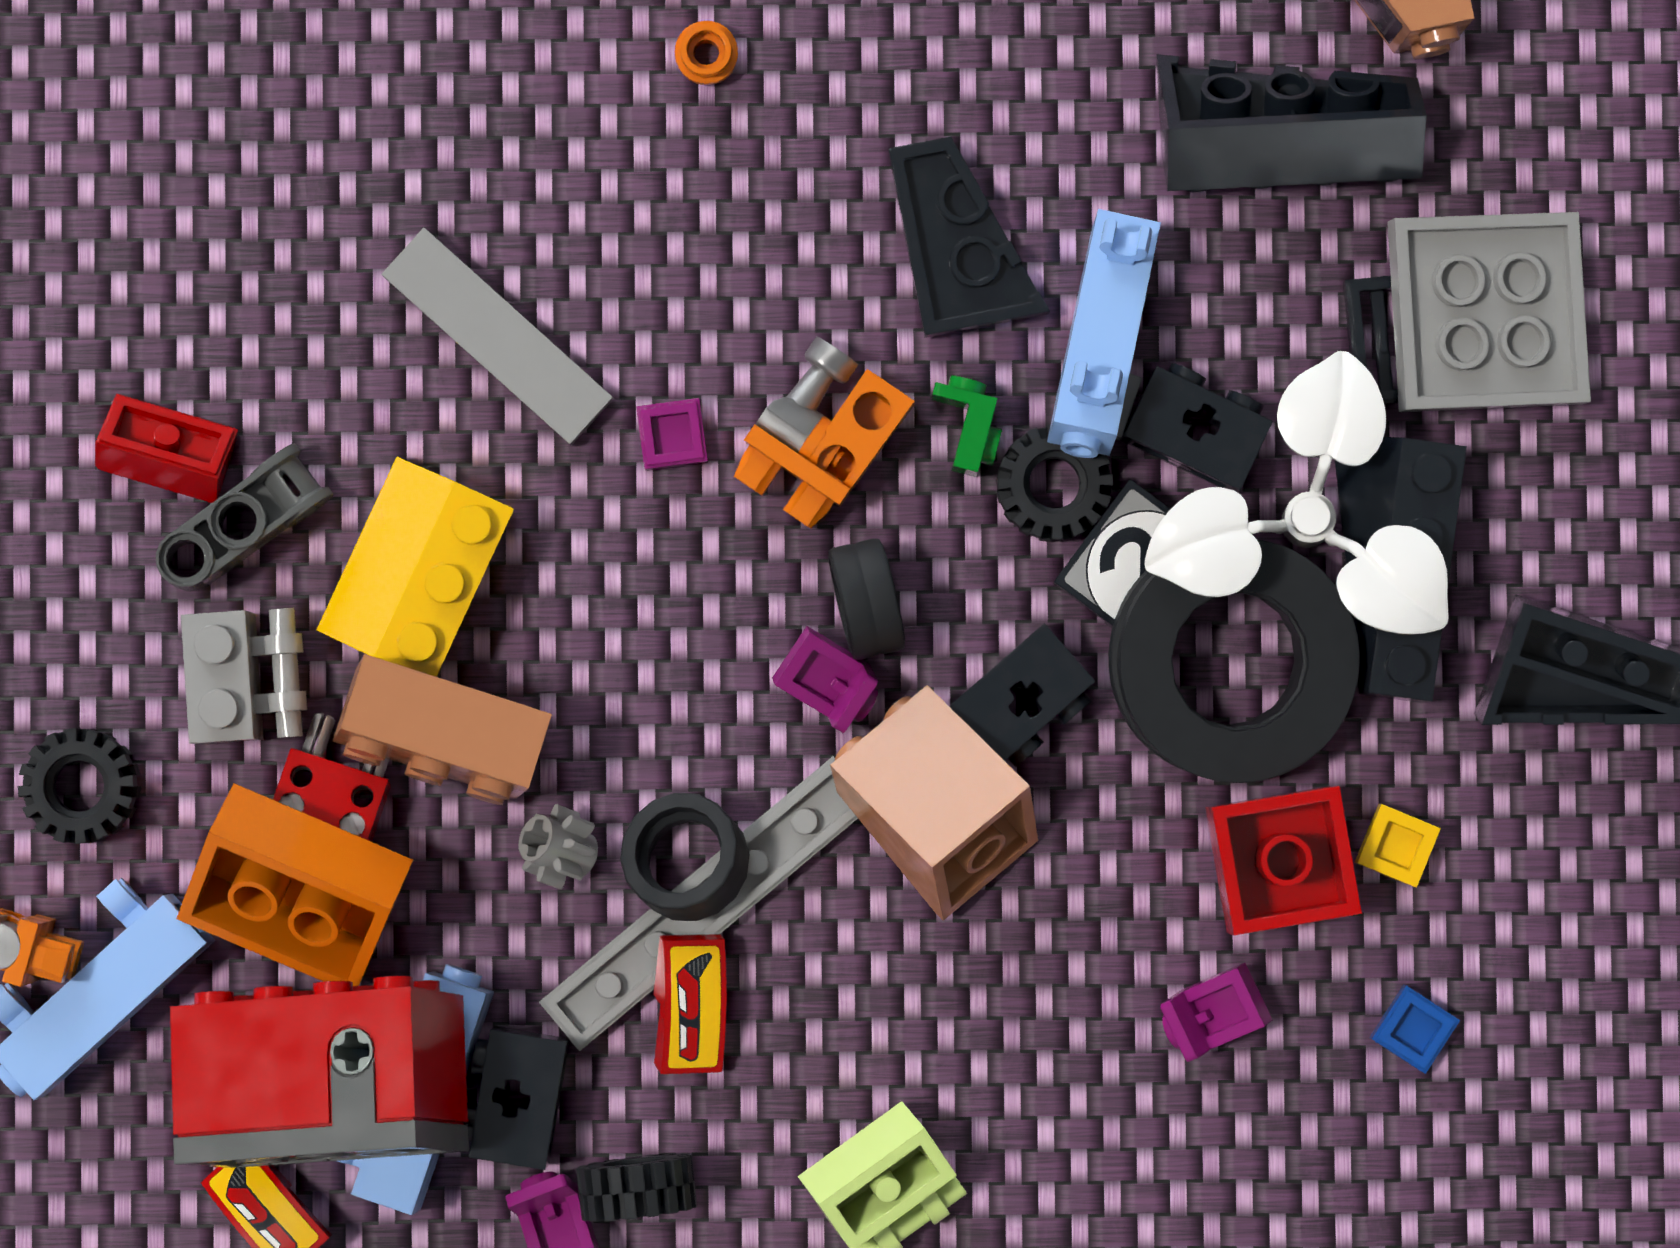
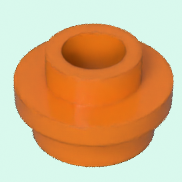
(699, 34)

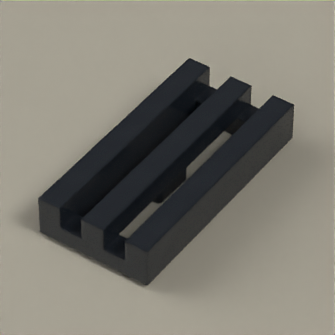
(1351, 291)

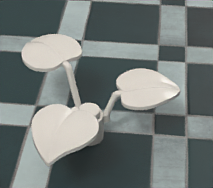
(1330, 414)

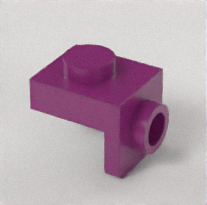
(828, 679)
(1214, 1012)
(551, 1213)

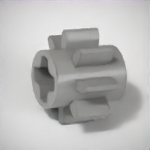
(558, 846)

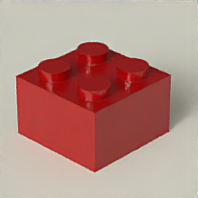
(1283, 860)

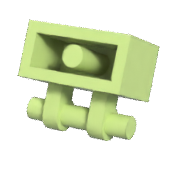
(884, 1182)

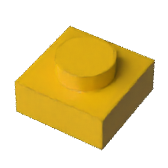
(1397, 845)

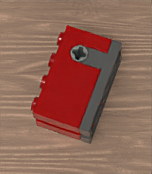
(319, 1074)

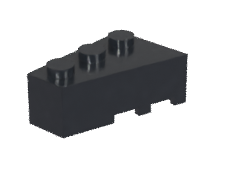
(1577, 670)

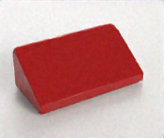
(165, 448)

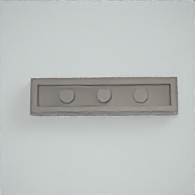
(497, 336)

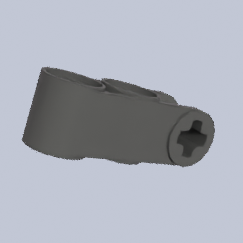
(274, 509)

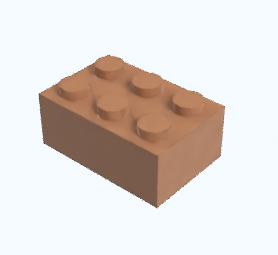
(441, 730)

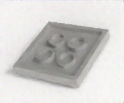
(1488, 311)

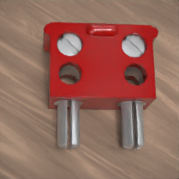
(333, 785)

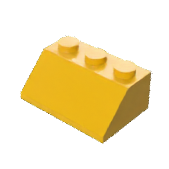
(415, 568)

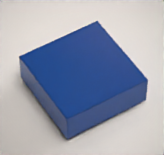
(1414, 1029)

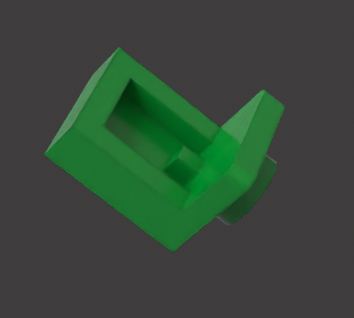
(978, 439)

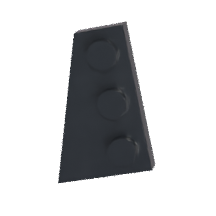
(956, 248)

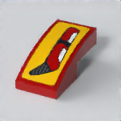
(692, 1004)
(264, 1208)

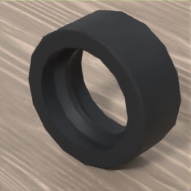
(656, 821)

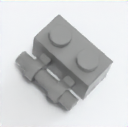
(225, 677)

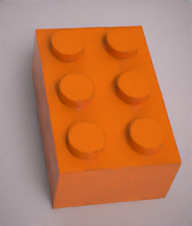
(293, 887)

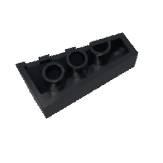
(1286, 127)
(1403, 486)

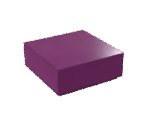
(672, 434)

